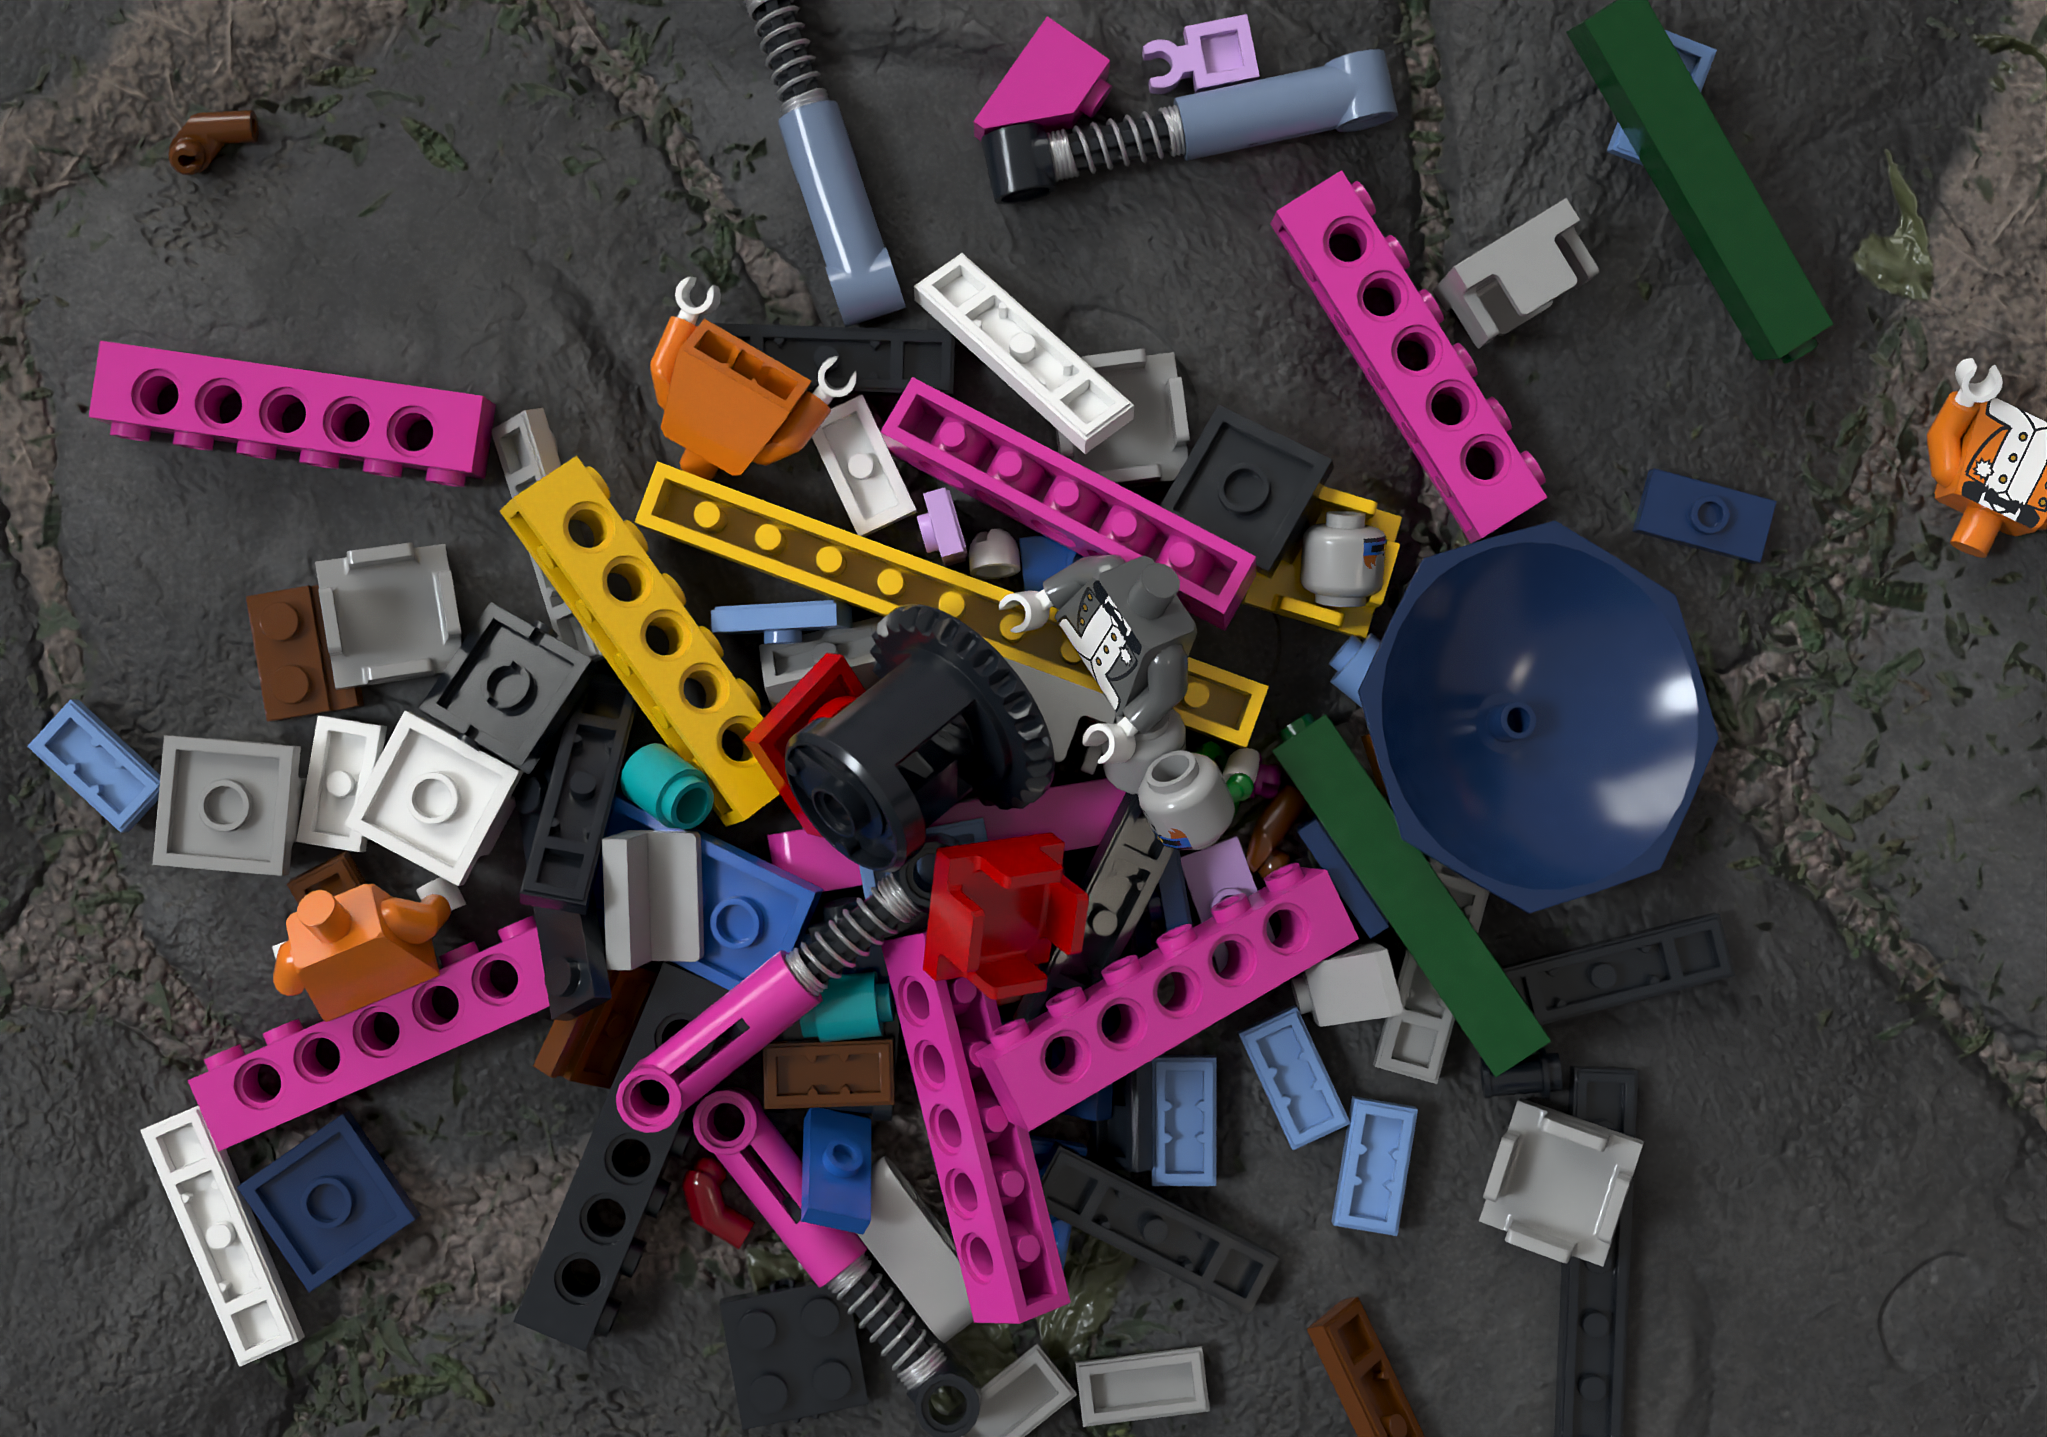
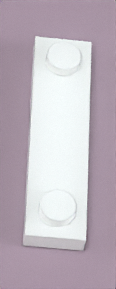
(1024, 353)
(223, 1237)

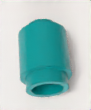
(667, 787)
(850, 1009)

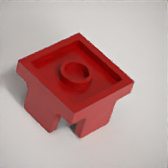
(999, 913)

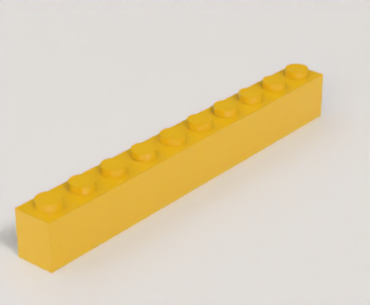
(887, 578)

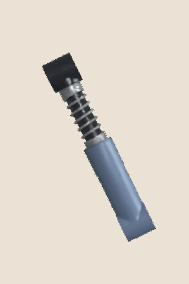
(1341, 95)
(826, 170)

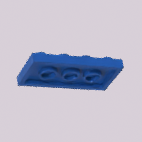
(747, 902)

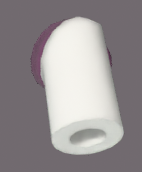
(1264, 777)

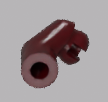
(707, 1205)

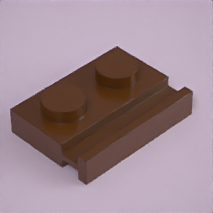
(295, 655)
(595, 1043)

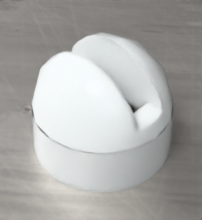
(994, 555)

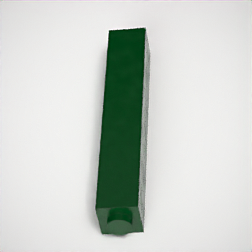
(1701, 179)
(1410, 894)

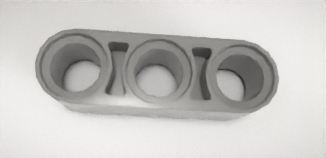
(916, 1252)

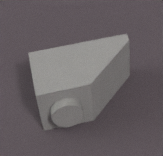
(1349, 986)

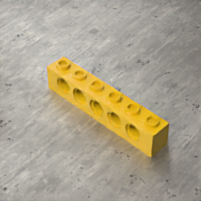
(619, 628)

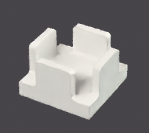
(435, 799)

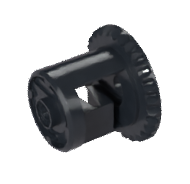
(927, 734)

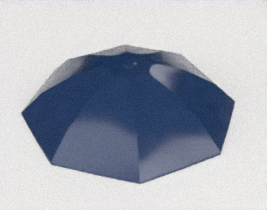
(1538, 716)

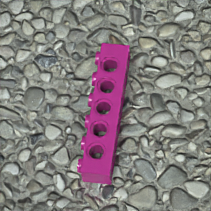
(1373, 341)
(133, 376)
(1064, 498)
(1311, 930)
(240, 1109)
(979, 1156)

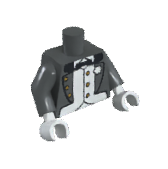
(1127, 634)

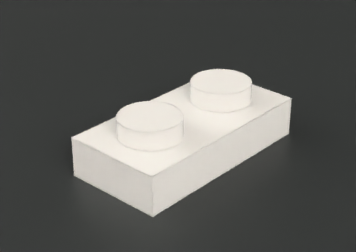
(862, 468)
(338, 770)

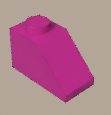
(1048, 84)

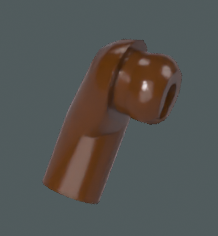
(206, 135)
(1271, 828)

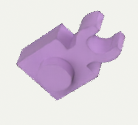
(1213, 54)

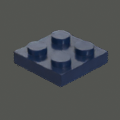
(329, 1201)

